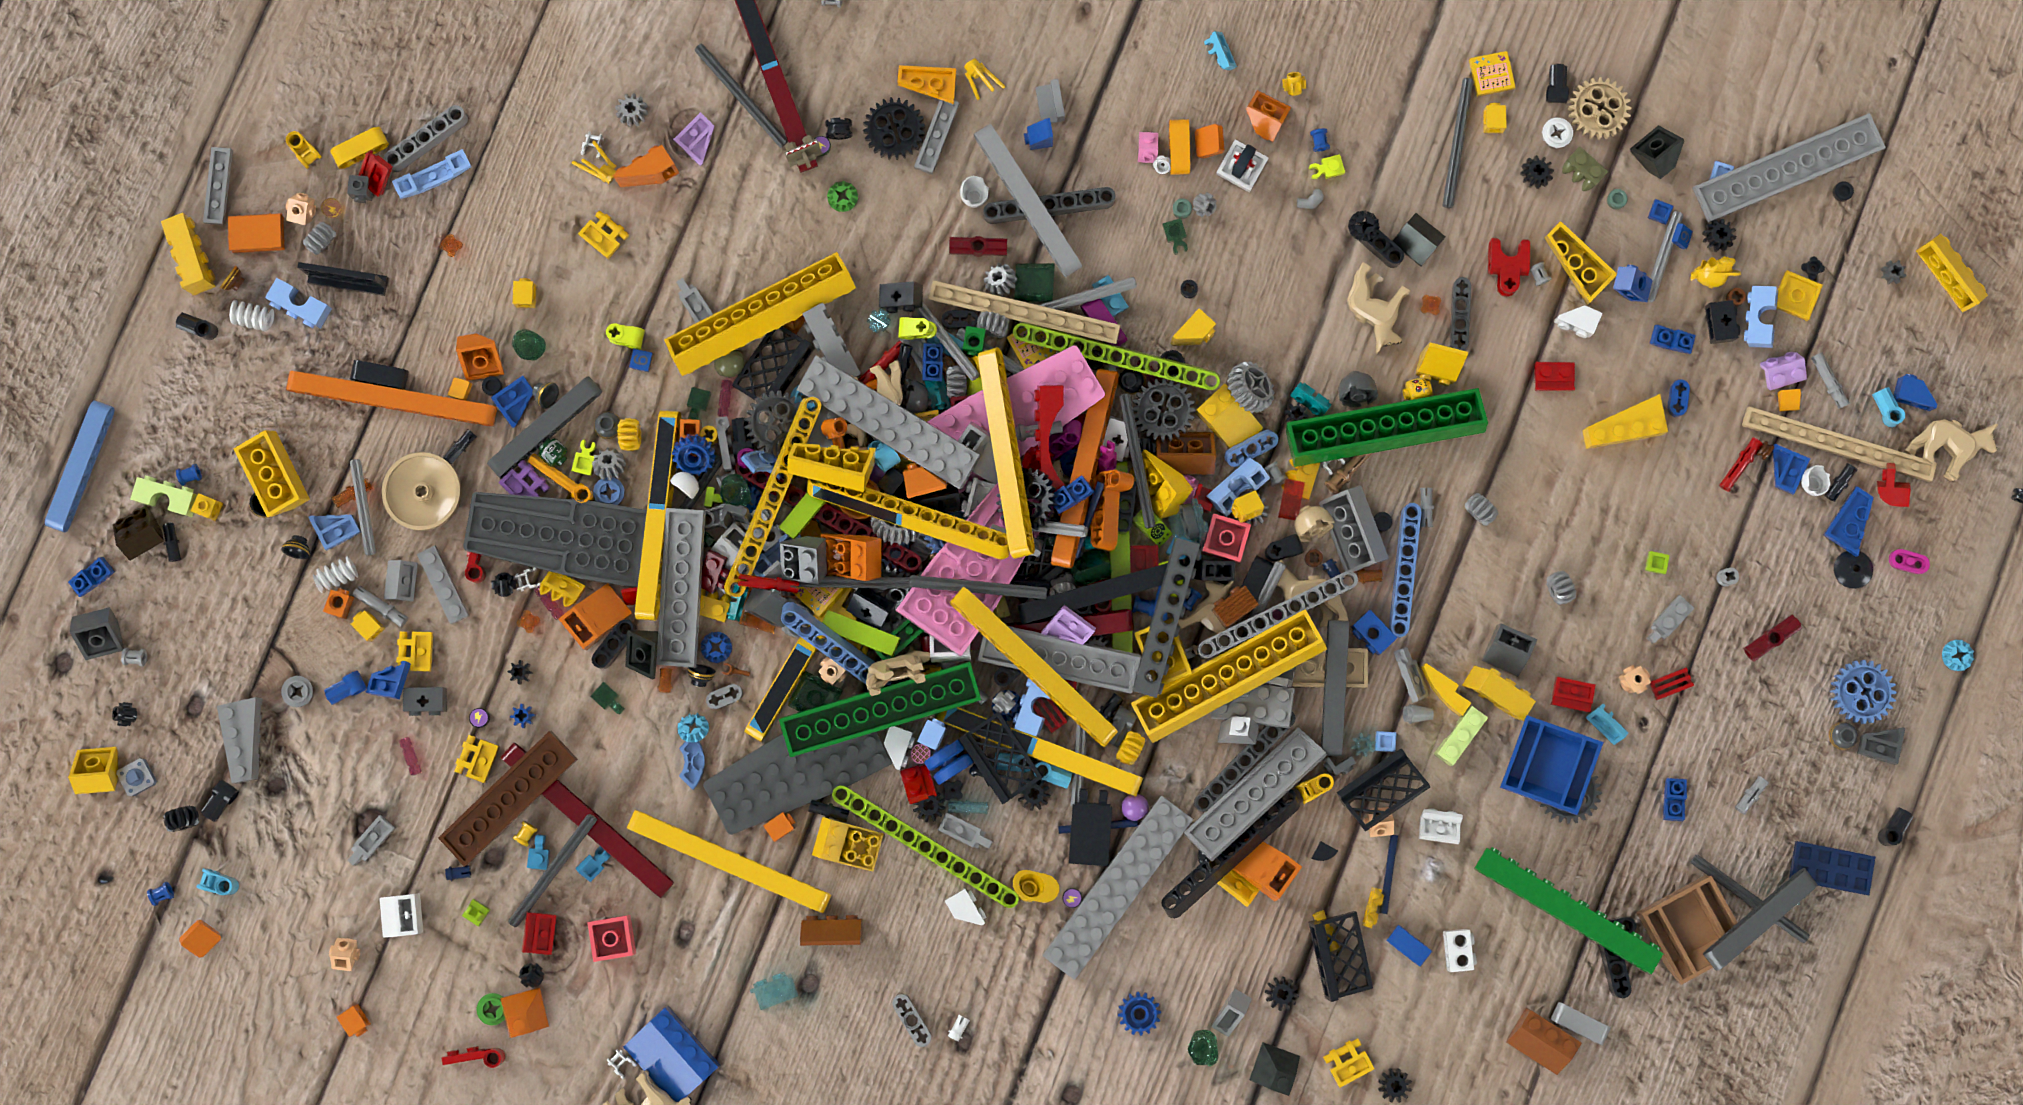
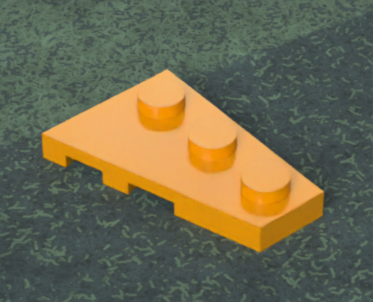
(929, 81)

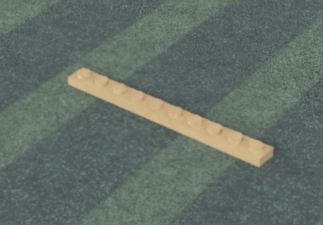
(1025, 312)
(1838, 443)

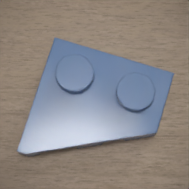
(334, 529)

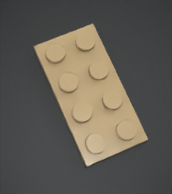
(1312, 672)

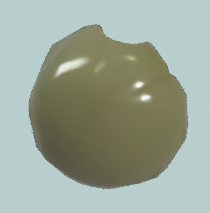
(729, 365)

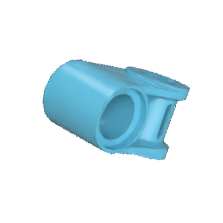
(885, 456)
(214, 882)

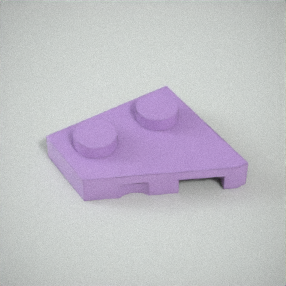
(696, 138)
(1069, 627)

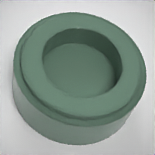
(1617, 199)
(1182, 208)

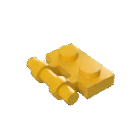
(599, 239)
(421, 650)
(482, 760)
(1352, 1068)

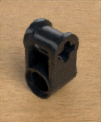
(1287, 548)

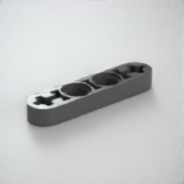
(1460, 314)

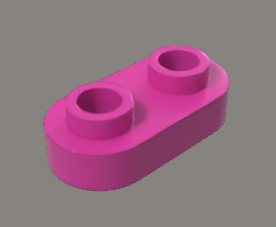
(1908, 561)

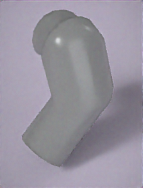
(1312, 202)

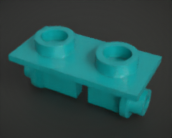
(938, 394)
(1317, 405)
(735, 609)

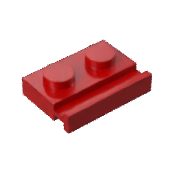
(377, 171)
(1554, 376)
(1143, 557)
(1573, 694)
(917, 783)
(539, 933)

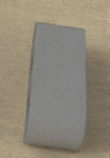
(1580, 1023)

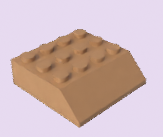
(1687, 926)

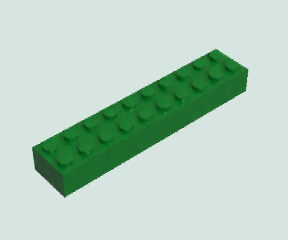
(1386, 427)
(868, 714)

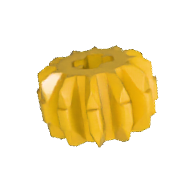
(629, 434)
(1130, 748)

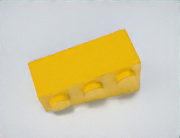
(1500, 692)

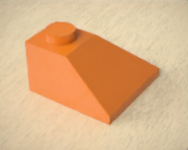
(1267, 115)
(478, 357)
(921, 481)
(524, 1012)

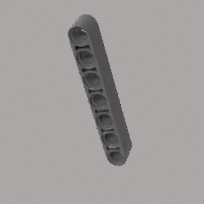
(1057, 199)
(544, 427)
(1335, 687)
(1240, 770)
(1760, 919)

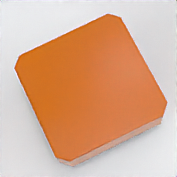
(1209, 141)
(200, 938)

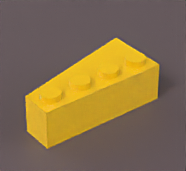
(1581, 264)
(1632, 424)

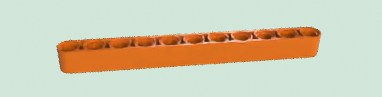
(391, 398)
(1086, 465)

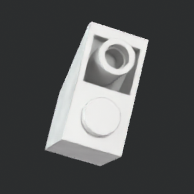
(1581, 320)
(897, 744)
(964, 909)

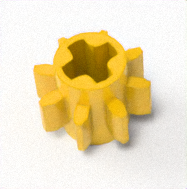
(1294, 83)

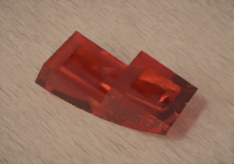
(1291, 499)

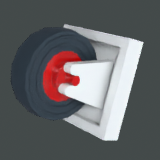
(1242, 165)

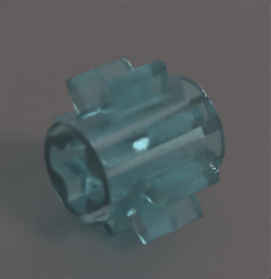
(878, 320)
(1368, 743)

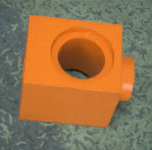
(330, 606)
(780, 826)
(354, 1021)

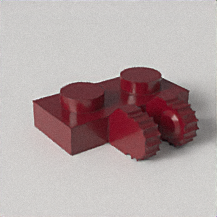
(712, 571)

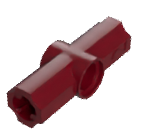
(964, 246)
(1763, 644)

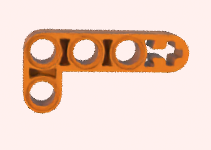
(1105, 519)

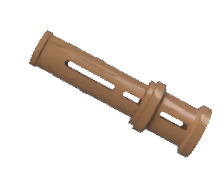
(1344, 475)

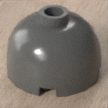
(1357, 388)
(915, 397)

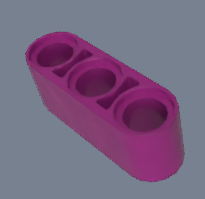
(1097, 310)
(1062, 442)

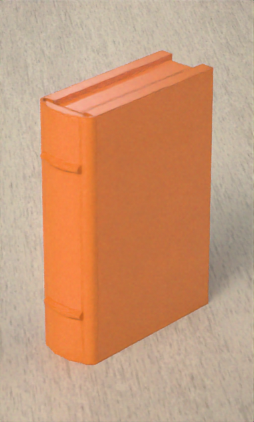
(256, 233)

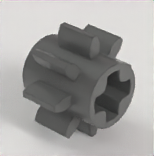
(1887, 274)

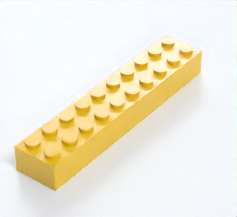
(759, 314)
(1230, 676)

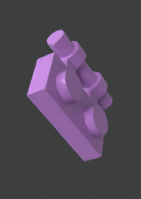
(515, 485)

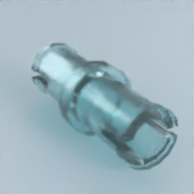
(968, 807)

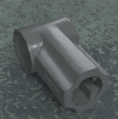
(1122, 722)

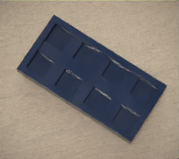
(1834, 867)

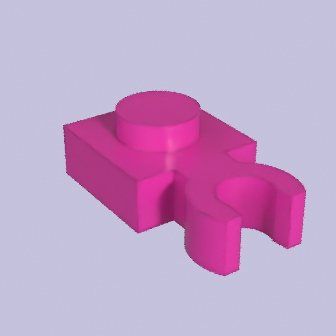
(1108, 459)

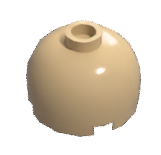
(1313, 521)

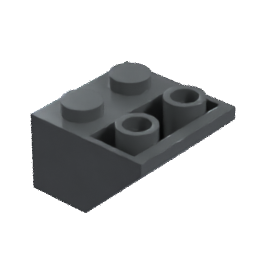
(804, 559)
(767, 605)
(1509, 649)

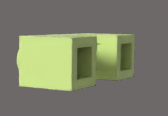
(148, 492)
(1461, 736)

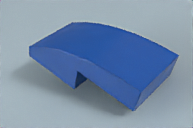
(1672, 339)
(932, 362)
(1072, 494)
(91, 577)
(1674, 799)
(1409, 945)

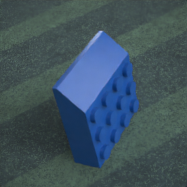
(1552, 765)

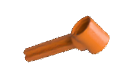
(834, 430)

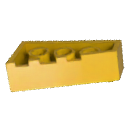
(188, 254)
(832, 465)

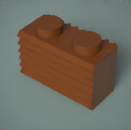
(1235, 606)

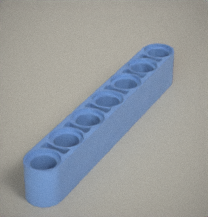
(79, 466)
(1410, 562)
(826, 644)

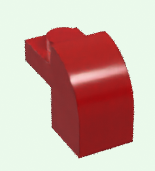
(1893, 492)

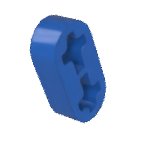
(1683, 398)

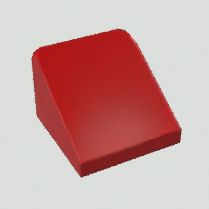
(629, 595)

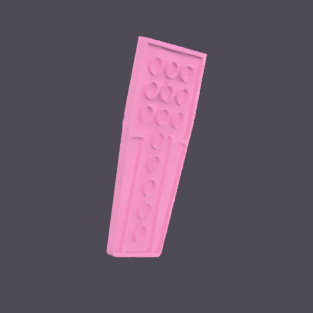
(1063, 368)
(932, 608)

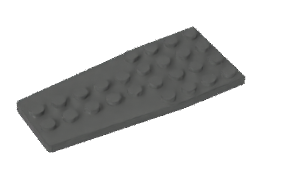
(559, 535)
(775, 783)

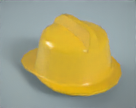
(1035, 886)

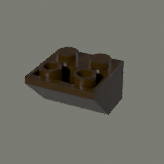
(137, 533)

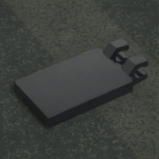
(1090, 830)

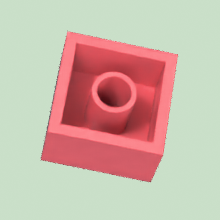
(1226, 538)
(611, 938)

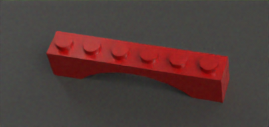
(1049, 402)

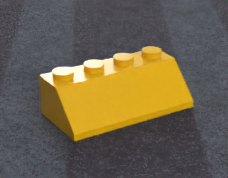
(1952, 272)
(271, 473)

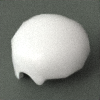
(974, 191)
(1815, 480)
(686, 483)

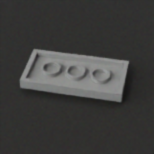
(1264, 704)

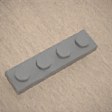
(936, 136)
(217, 186)
(443, 585)

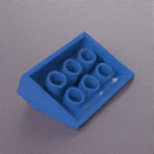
(671, 1055)

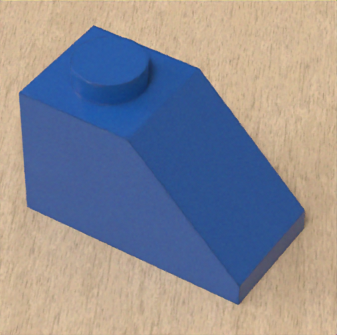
(1039, 135)
(1914, 393)

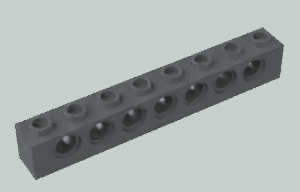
(1141, 683)

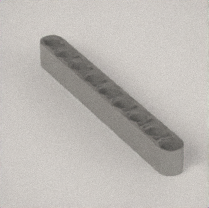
(1027, 200)
(1284, 608)

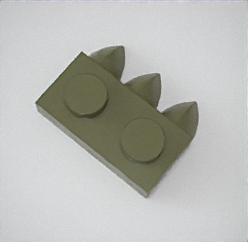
(1585, 168)

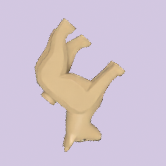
(1375, 311)
(886, 386)
(1956, 442)
(1293, 587)
(1205, 615)
(896, 669)
(654, 1094)

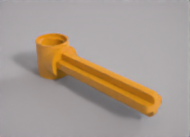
(561, 479)

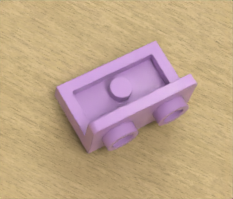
(1784, 370)

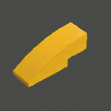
(1445, 690)

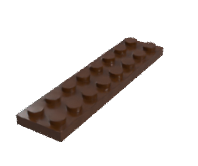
(507, 798)

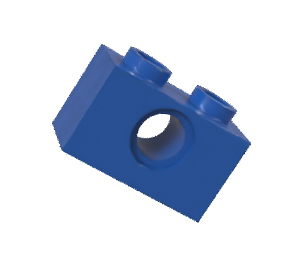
(1633, 283)
(1384, 635)

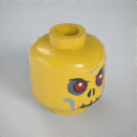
(1417, 389)

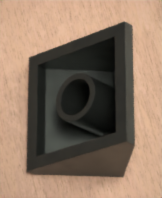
(1418, 239)
(642, 652)

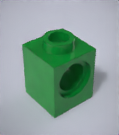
(970, 334)

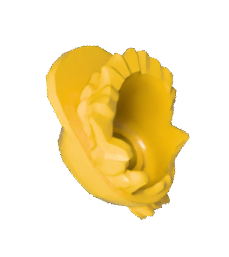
(1715, 272)

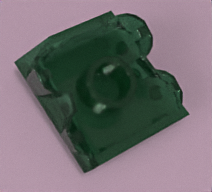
(1034, 282)
(1091, 567)
(812, 693)

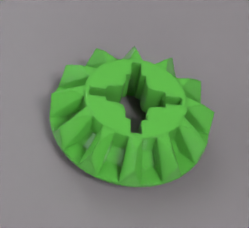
(843, 205)
(484, 1004)

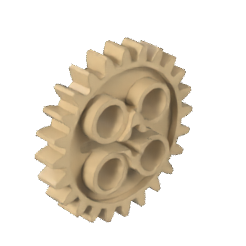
(1607, 94)

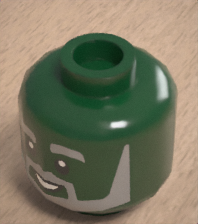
(553, 452)

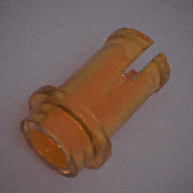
(1369, 575)
(665, 680)

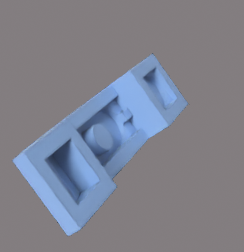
(432, 176)

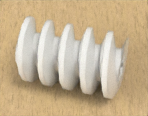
(251, 318)
(335, 575)

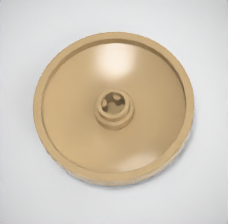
(421, 491)

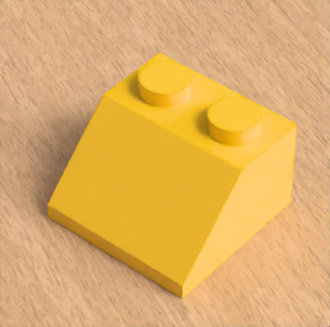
(1195, 330)
(94, 770)

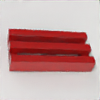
(1687, 678)
(1058, 725)

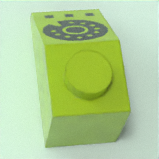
(1157, 534)

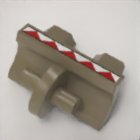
(804, 153)

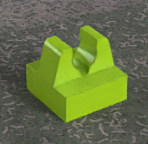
(712, 498)
(1657, 562)
(476, 912)

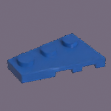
(1850, 521)

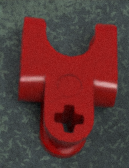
(1508, 268)

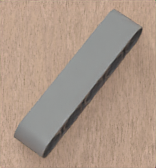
(431, 129)

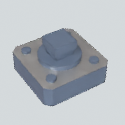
(136, 777)

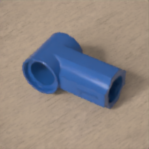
(350, 685)

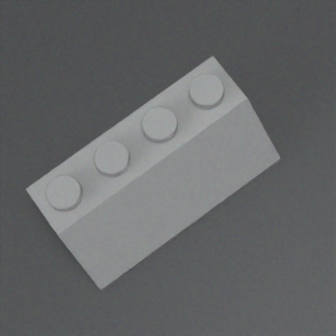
(1354, 530)

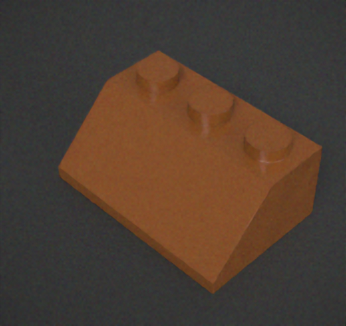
(1189, 453)
(831, 931)
(1543, 1041)

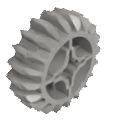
(1251, 387)
(892, 532)

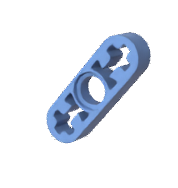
(1258, 451)

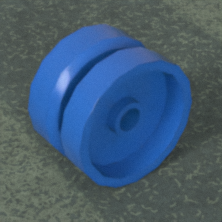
(947, 759)

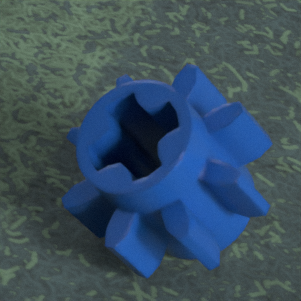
(525, 720)

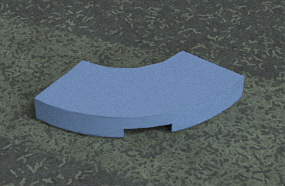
(760, 461)
(694, 763)

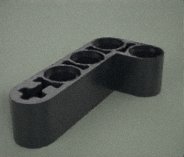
(1610, 960)

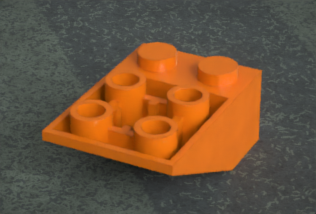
(649, 169)
(853, 556)
(595, 616)
(1268, 870)

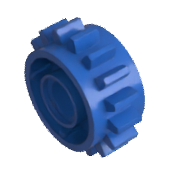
(698, 446)
(1144, 1023)

